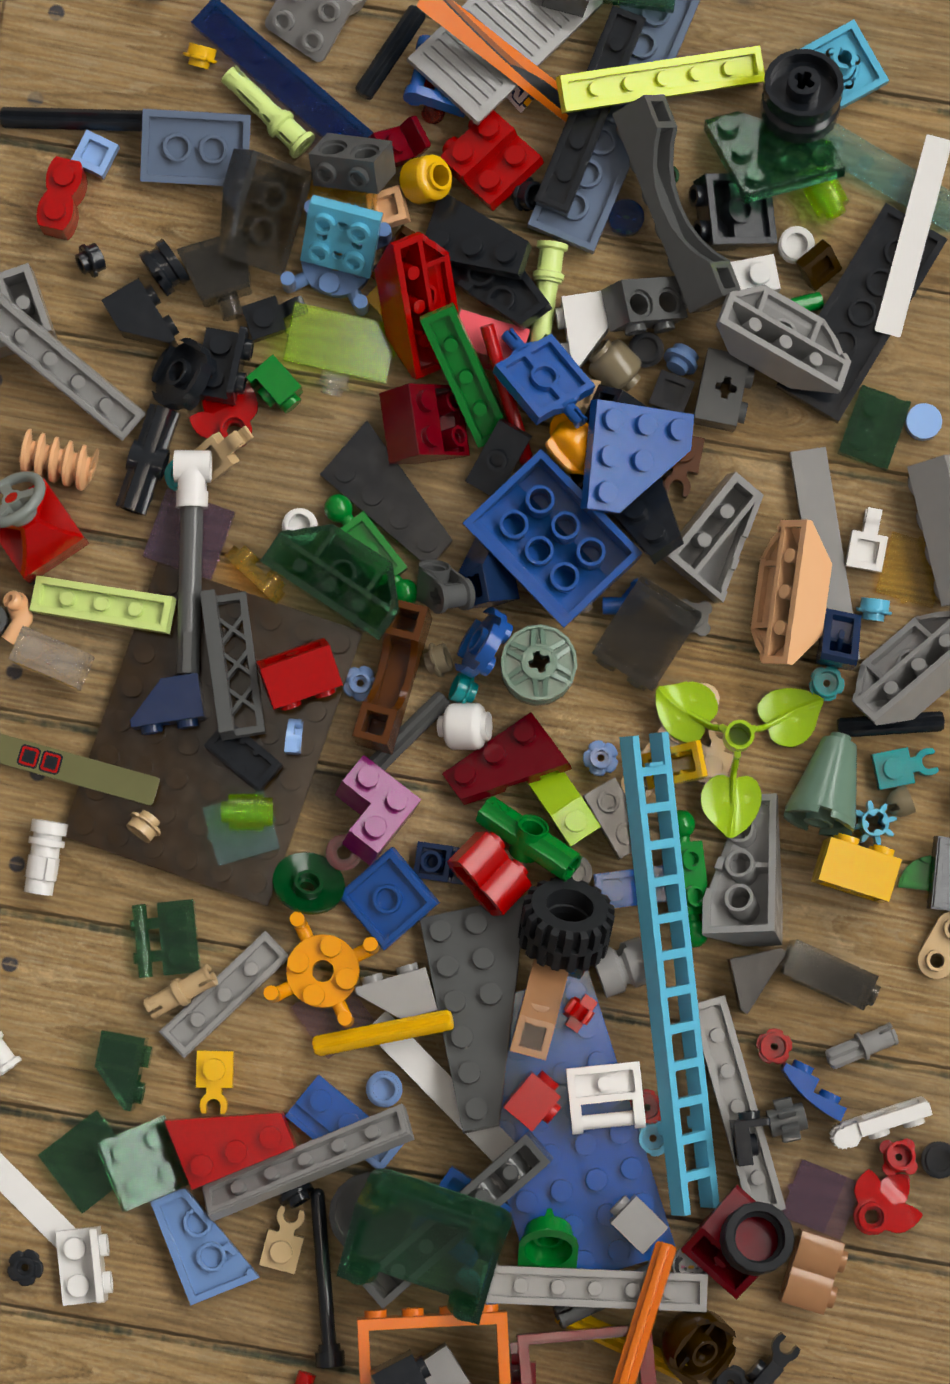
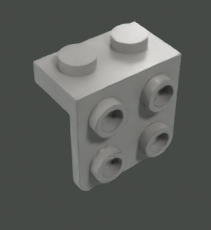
(311, 24)

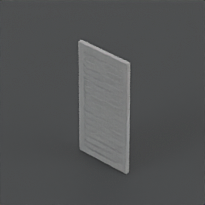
(472, 81)

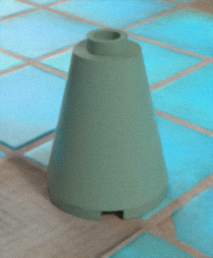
(827, 788)

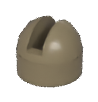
(903, 802)

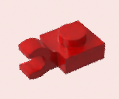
(579, 1012)

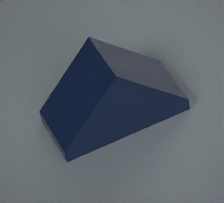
(840, 640)

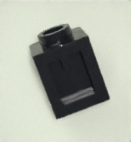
(744, 1143)

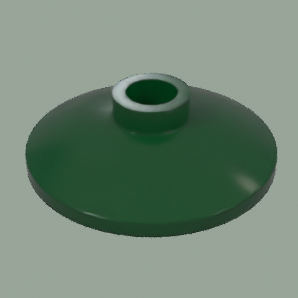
(308, 872)

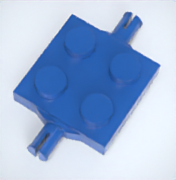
(543, 378)

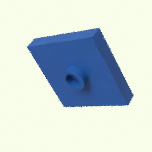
(389, 898)

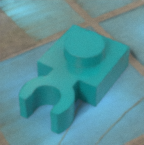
(897, 767)

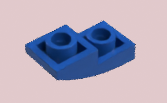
(804, 1083)

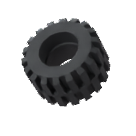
(566, 924)

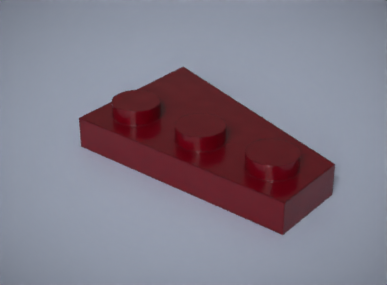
(510, 758)

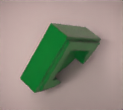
(916, 874)

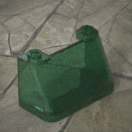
(426, 1239)

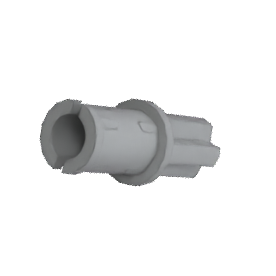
(862, 1046)

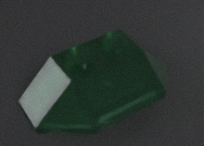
(338, 575)

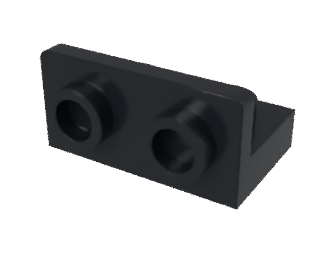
(230, 352)

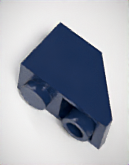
(489, 577)
(171, 702)

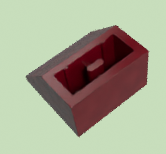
(423, 424)
(754, 1238)

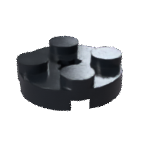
(184, 390)

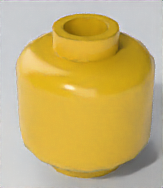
(425, 179)

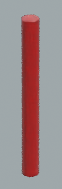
(509, 403)

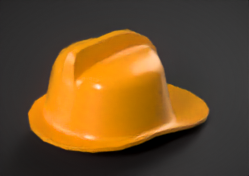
(567, 444)

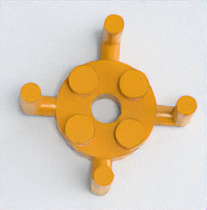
(312, 951)

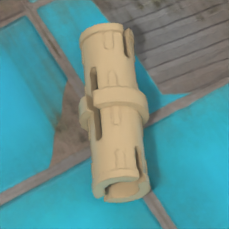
(180, 991)

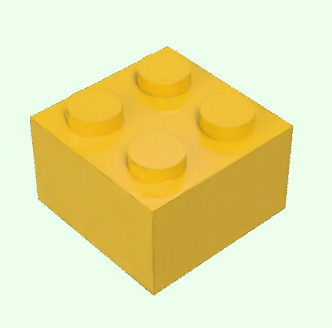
(857, 869)

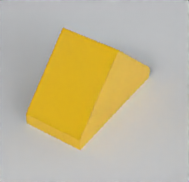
(687, 763)

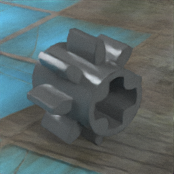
(787, 1119)

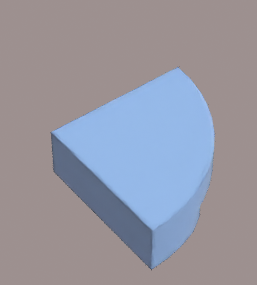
(293, 737)

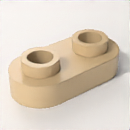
(936, 942)

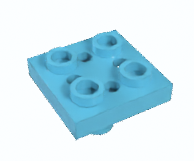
(847, 47)
(343, 231)

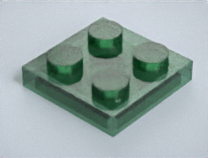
(142, 1164)

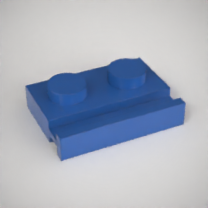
(323, 1109)

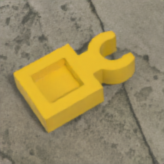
(214, 1073)

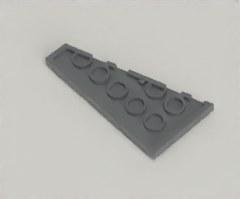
(475, 978)

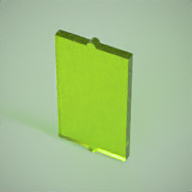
(338, 343)

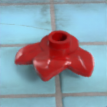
(220, 416)
(888, 1200)

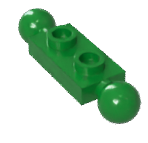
(339, 510)
(694, 875)

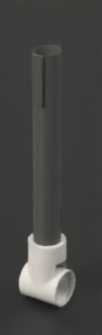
(192, 472)

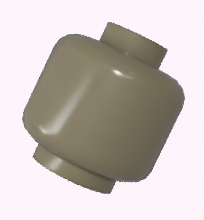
(615, 365)

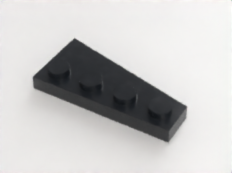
(386, 495)

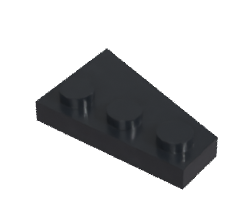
(476, 240)
(512, 298)
(652, 522)

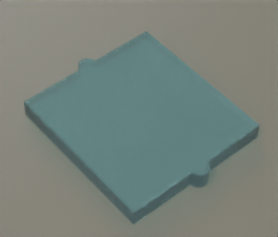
(237, 845)

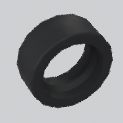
(780, 1223)

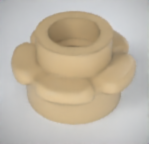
(144, 825)

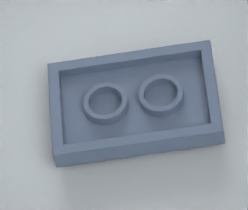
(190, 145)

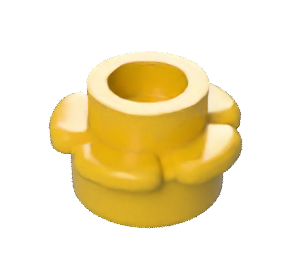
(200, 55)

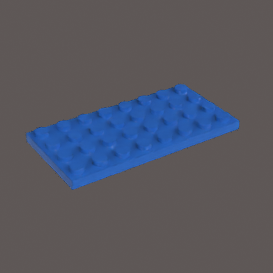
(587, 1168)

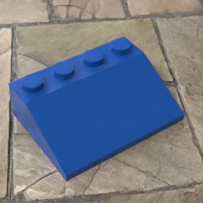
(551, 543)

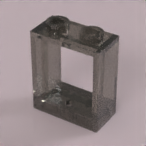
(828, 975)

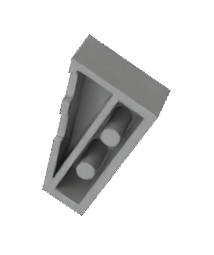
(717, 537)

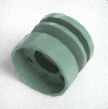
(526, 682)

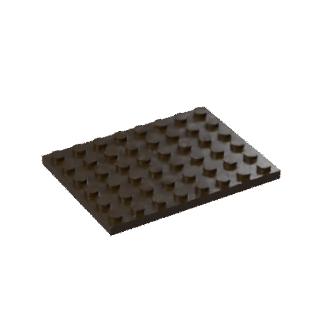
(189, 772)

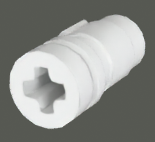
(44, 856)

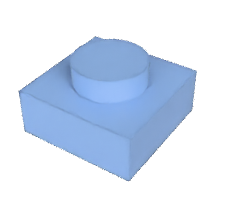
(96, 154)

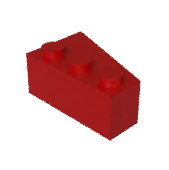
(227, 1143)

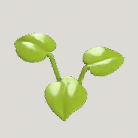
(688, 709)

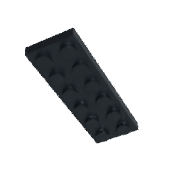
(856, 306)

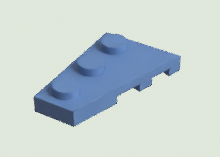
(199, 1248)

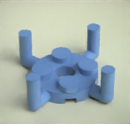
(331, 282)

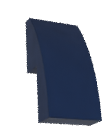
(432, 862)

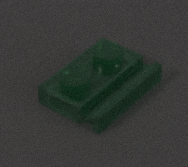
(874, 427)

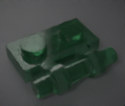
(177, 937)

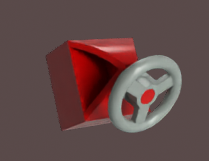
(36, 526)

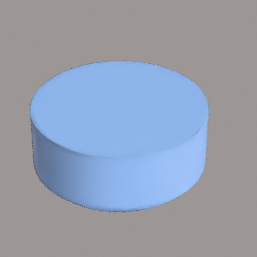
(923, 421)

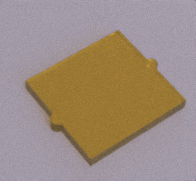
(907, 571)

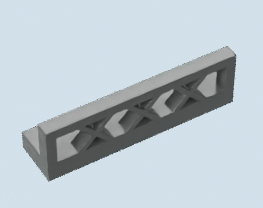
(218, 665)

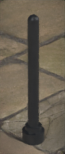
(329, 1352)

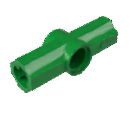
(529, 838)

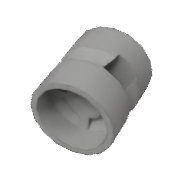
(622, 967)

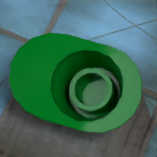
(548, 1243)

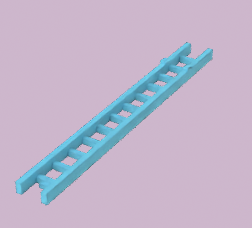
(685, 987)

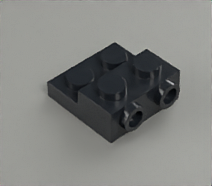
(725, 219)

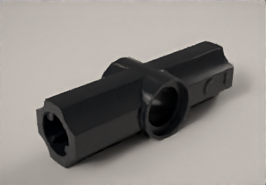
(147, 459)

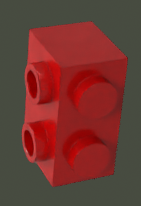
(299, 674)
(534, 1100)

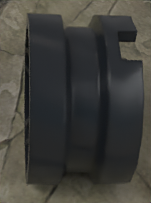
(164, 267)

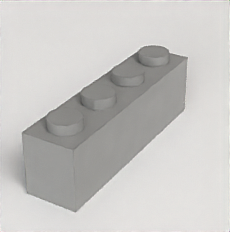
(931, 489)

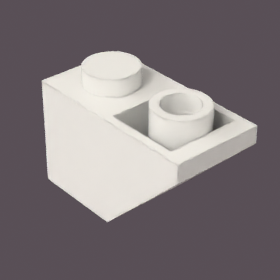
(584, 324)

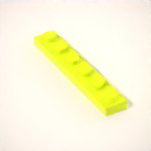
(667, 77)

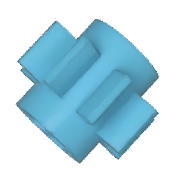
(883, 821)

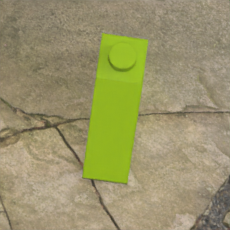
(565, 807)

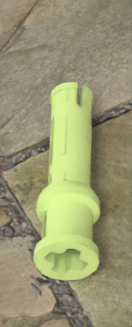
(279, 122)
(547, 279)

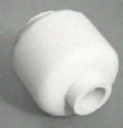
(465, 726)

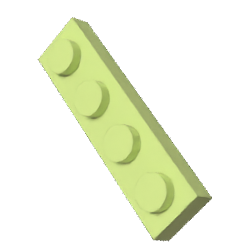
(103, 604)

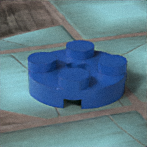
(482, 643)

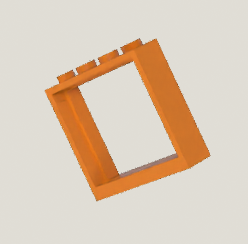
(415, 1318)

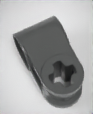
(443, 587)

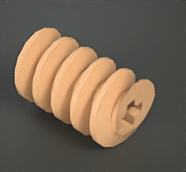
(58, 461)

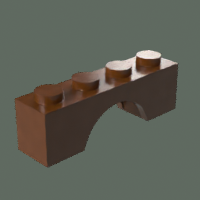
(399, 661)

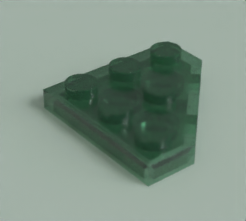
(765, 164)

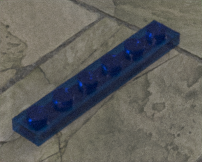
(275, 72)

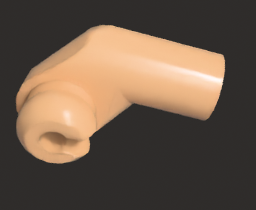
(18, 609)

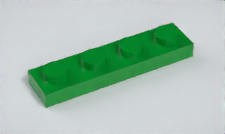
(463, 371)

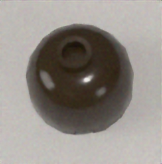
(700, 1342)

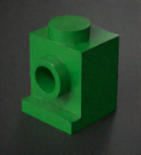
(276, 385)

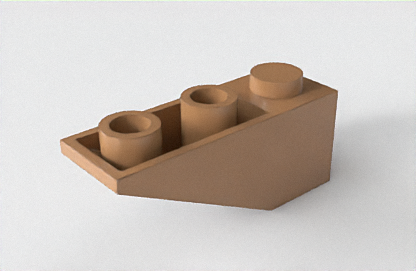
(539, 1011)

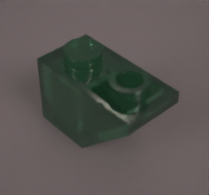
(121, 1065)

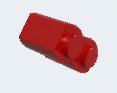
(65, 191)
(490, 872)

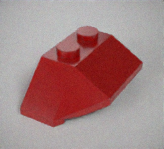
(411, 282)

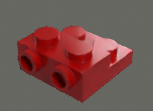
(491, 159)

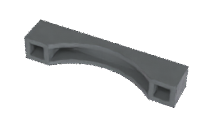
(649, 139)

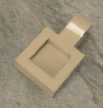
(223, 450)

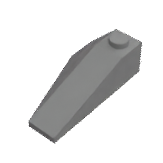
(746, 888)

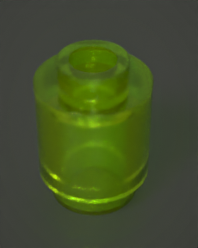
(827, 199)
(247, 812)

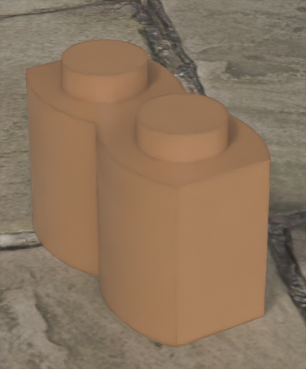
(812, 1271)

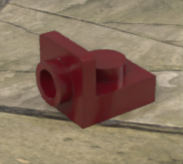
(408, 140)

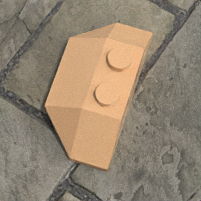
(790, 593)

